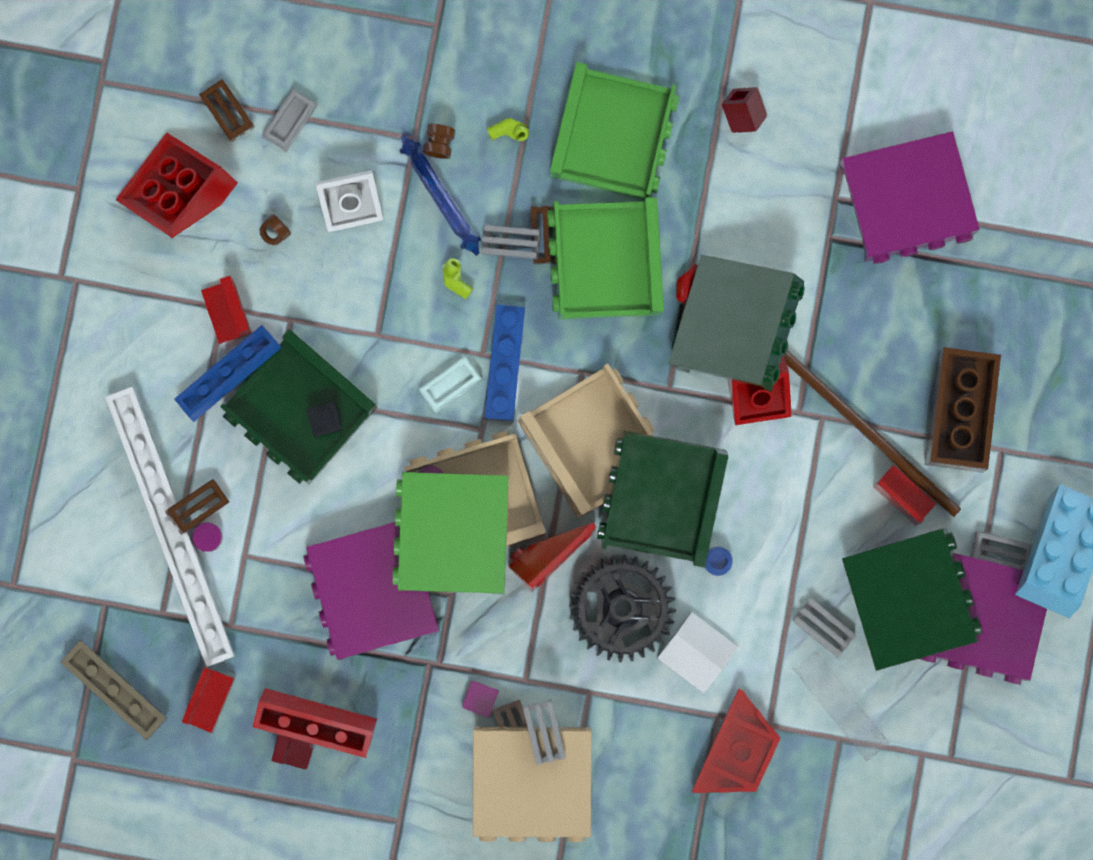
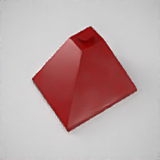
(176, 187)
(545, 557)

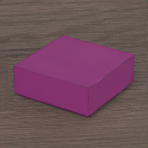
(480, 699)

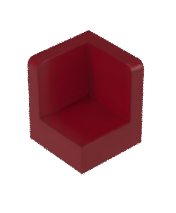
(744, 110)
(292, 752)

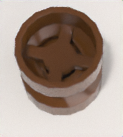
(439, 140)

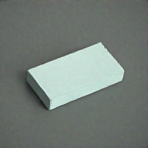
(450, 384)

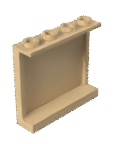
(579, 434)
(495, 457)
(528, 799)

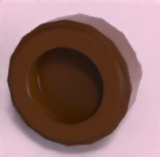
(277, 226)

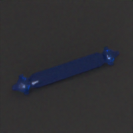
(440, 195)

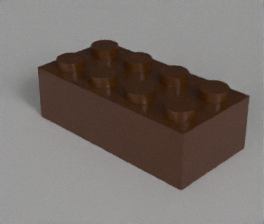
(963, 410)

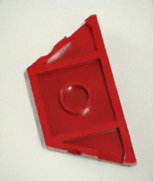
(739, 751)

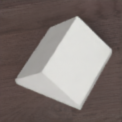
(349, 201)
(697, 652)

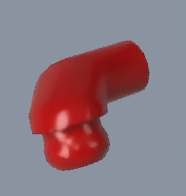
(684, 285)

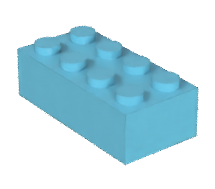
(1060, 554)

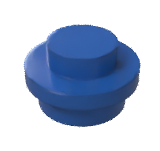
(718, 561)

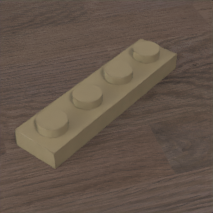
(114, 690)

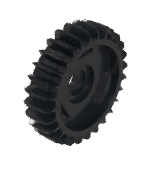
(645, 608)

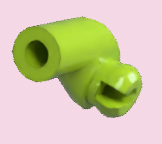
(510, 128)
(452, 279)

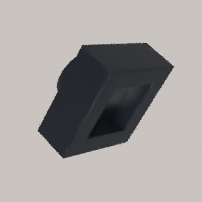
(324, 420)

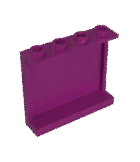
(910, 197)
(359, 593)
(1008, 622)

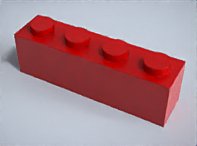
(314, 723)

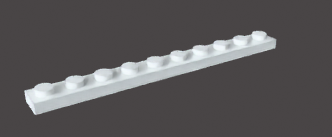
(176, 547)

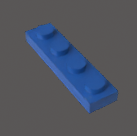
(505, 363)
(227, 373)

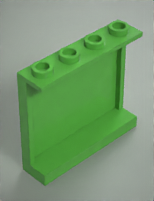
(613, 133)
(606, 260)
(451, 533)

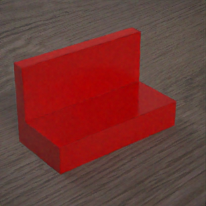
(226, 311)
(904, 495)
(208, 699)

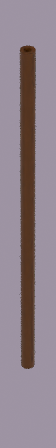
(871, 434)

